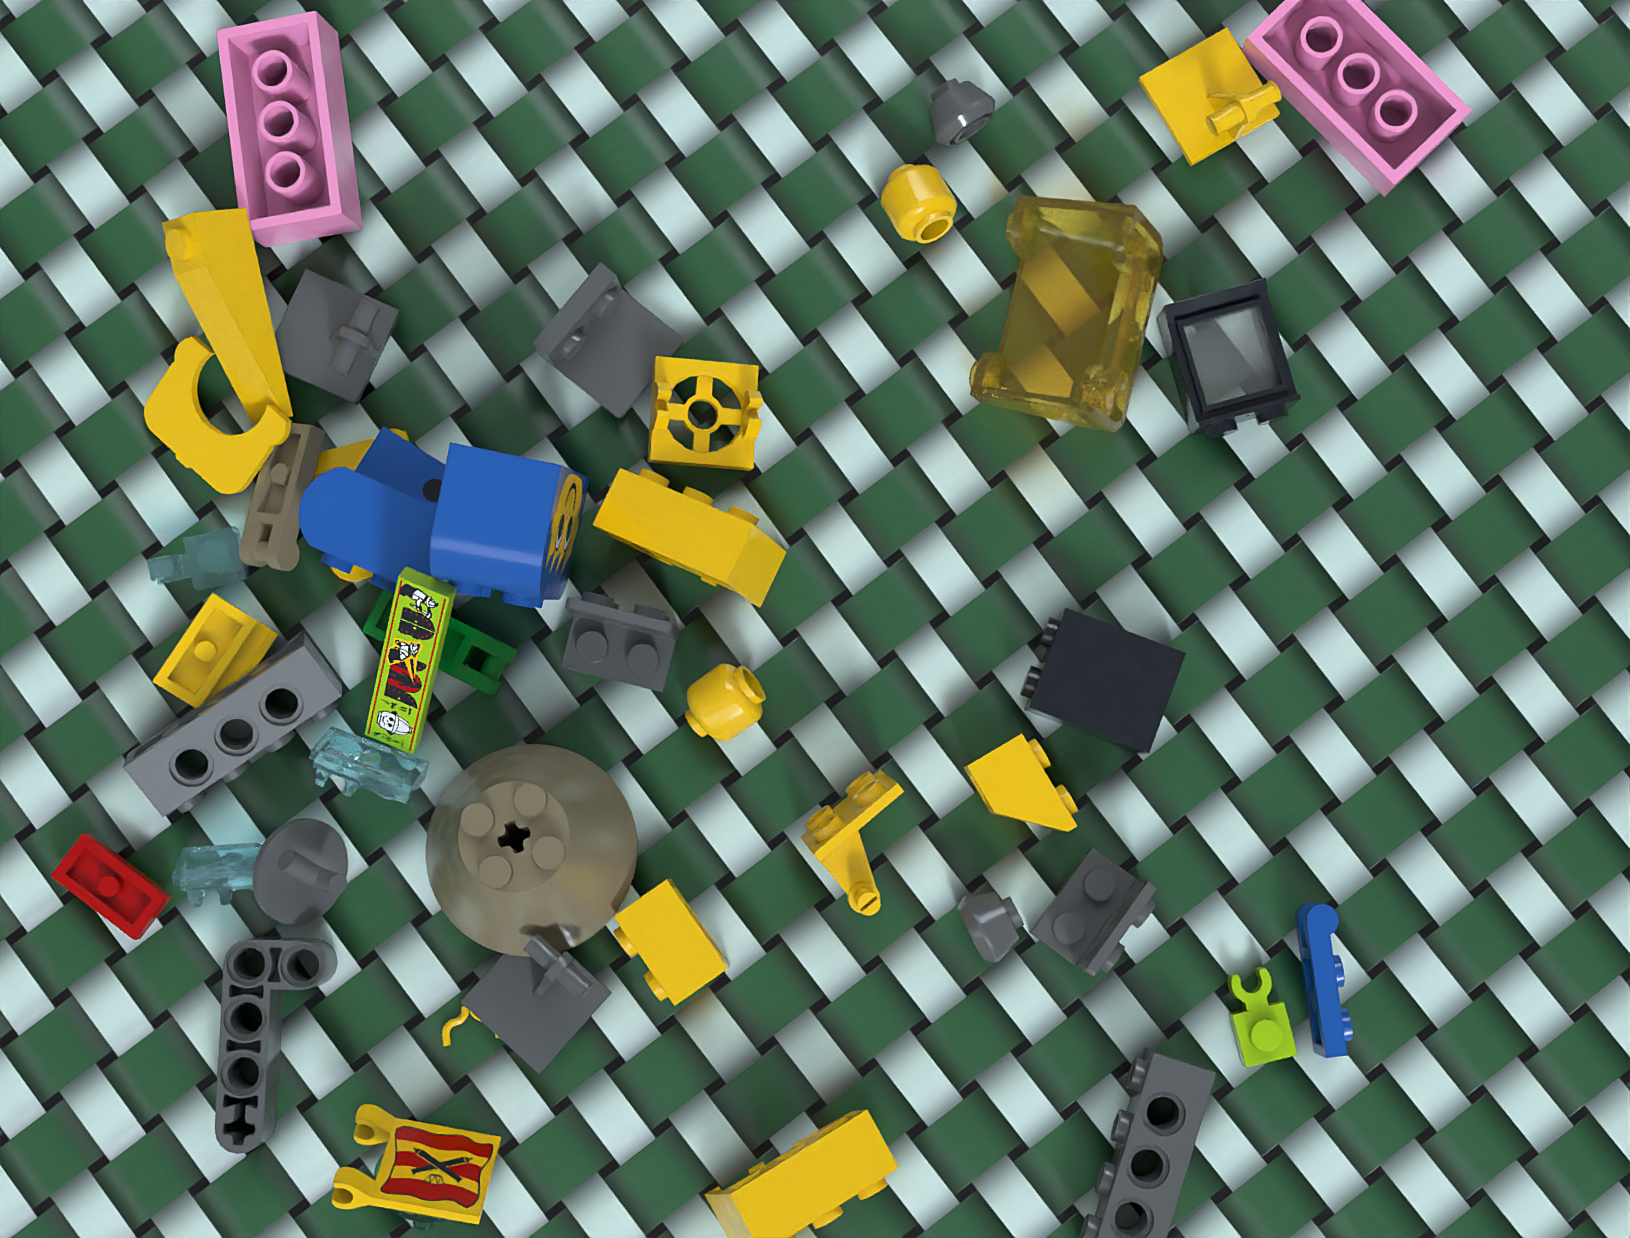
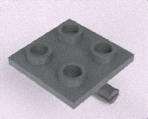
(333, 336)
(536, 1000)

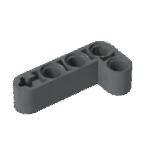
(262, 1045)

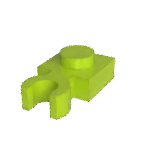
(1261, 1027)

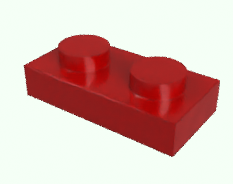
(111, 886)

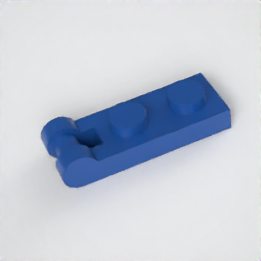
(1321, 978)

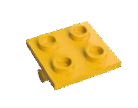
(1210, 96)
(836, 841)

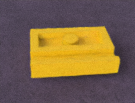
(214, 652)

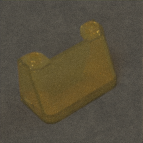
(1073, 312)

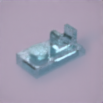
(367, 765)
(216, 868)

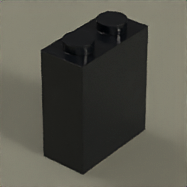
(1102, 680)

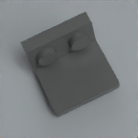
(606, 342)
(619, 643)
(1094, 913)

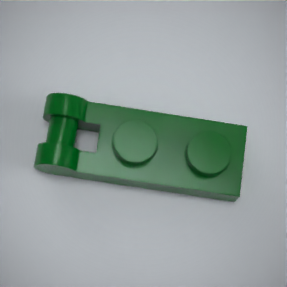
(457, 648)

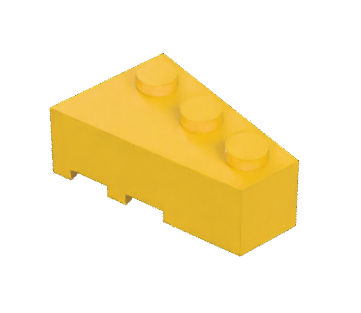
(691, 533)
(807, 1181)

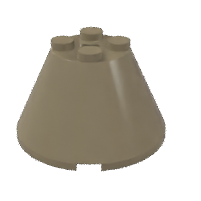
(570, 867)

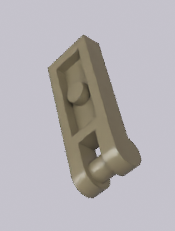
(278, 498)

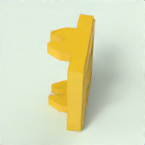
(744, 383)

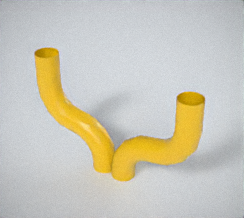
(454, 1022)

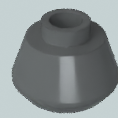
(959, 111)
(990, 924)

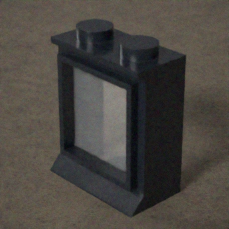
(1227, 359)

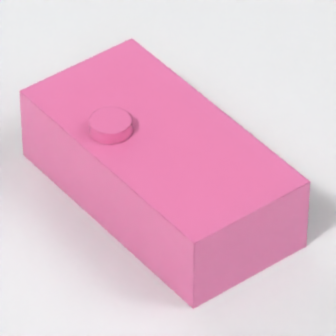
(1356, 85)
(289, 128)

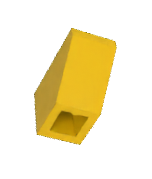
(1017, 787)

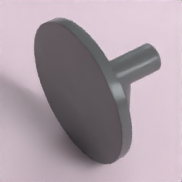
(300, 871)

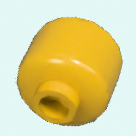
(918, 203)
(724, 702)

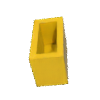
(670, 943)

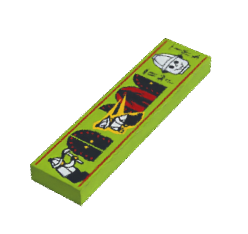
(410, 659)

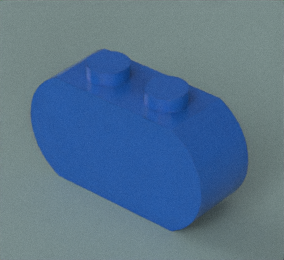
(366, 526)

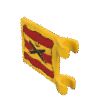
(422, 1169)

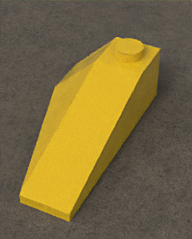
(224, 286)

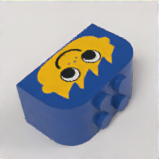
(506, 525)

